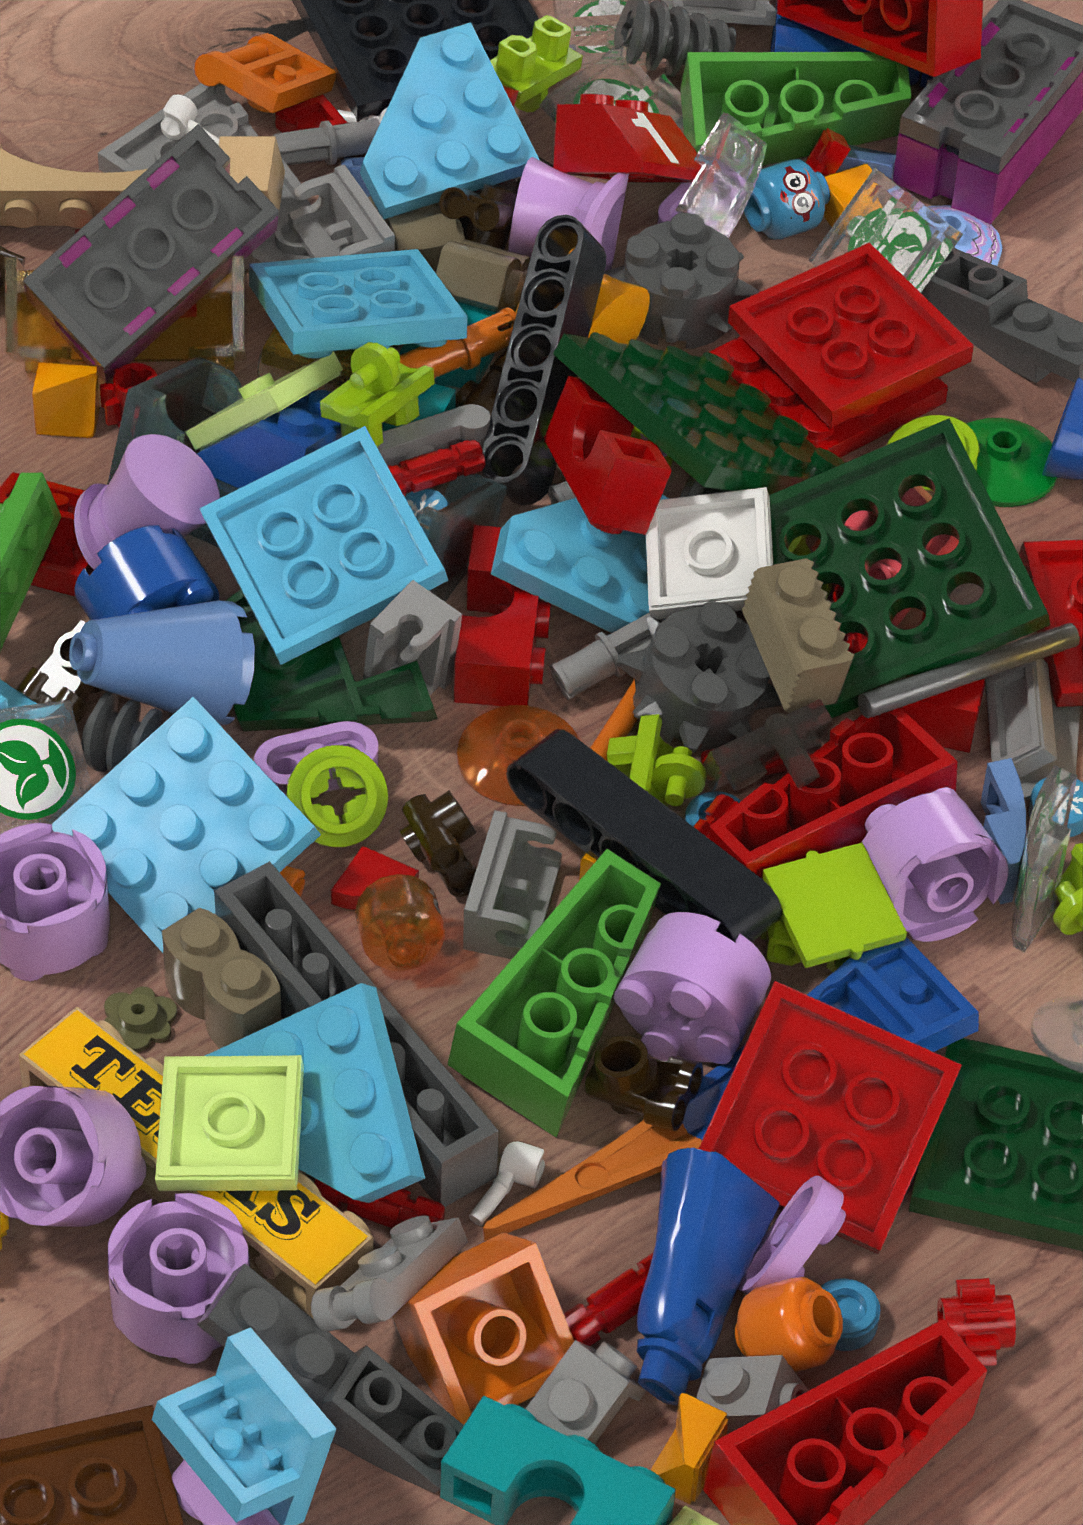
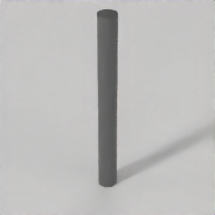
(968, 671)

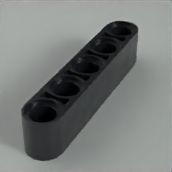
(535, 334)
(608, 810)

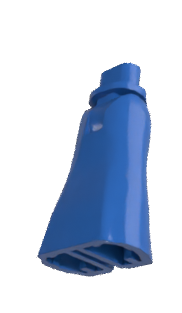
(703, 1247)

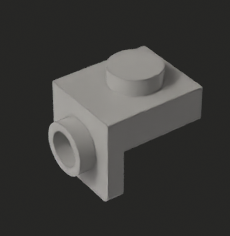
(748, 1386)
(586, 1391)

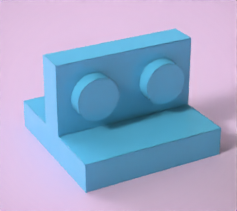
(250, 1433)

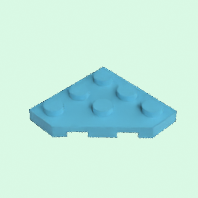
(444, 127)
(575, 565)
(352, 1099)

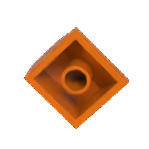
(486, 1326)

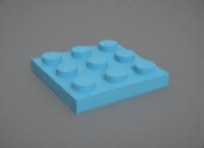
(357, 300)
(322, 544)
(185, 821)

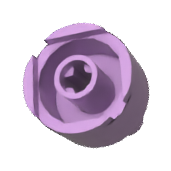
(934, 862)
(50, 901)
(693, 989)
(66, 1156)
(168, 1270)

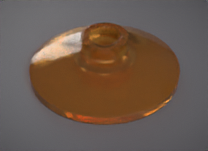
(498, 740)

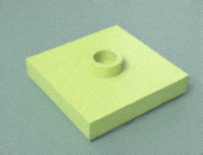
(262, 399)
(230, 1123)

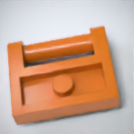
(266, 73)

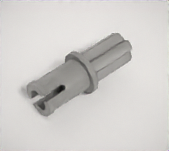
(326, 142)
(600, 658)

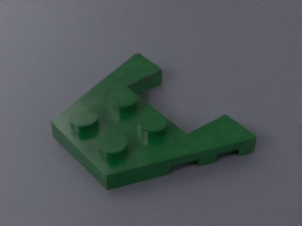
(322, 690)

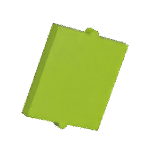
(834, 905)

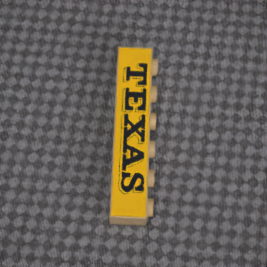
(291, 1234)

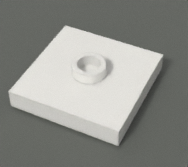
(707, 549)

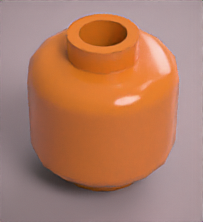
(790, 1320)

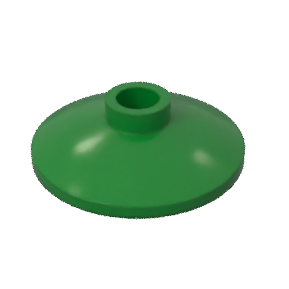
(1012, 461)

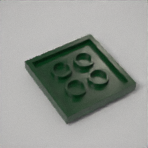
(1007, 1147)

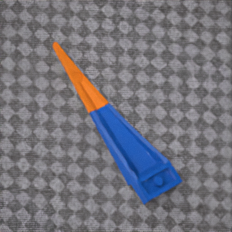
(885, 987)

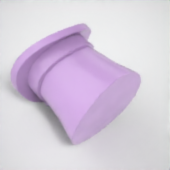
(551, 193)
(154, 485)

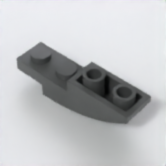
(1001, 321)
(362, 1395)

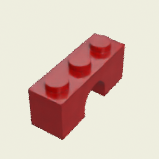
(608, 471)
(498, 652)

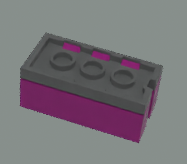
(996, 118)
(151, 254)

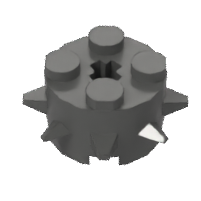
(689, 280)
(700, 676)

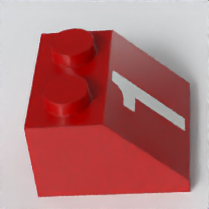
(608, 139)

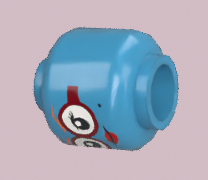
(787, 200)

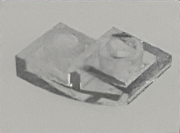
(728, 175)

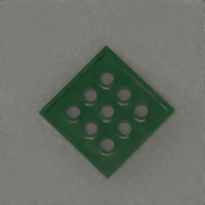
(698, 413)
(925, 581)

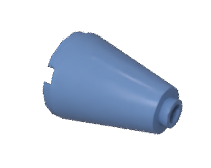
(170, 657)

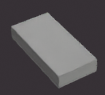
(1021, 717)

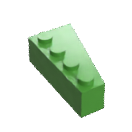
(794, 97)
(550, 1003)

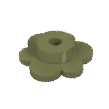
(141, 1017)

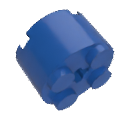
(144, 574)

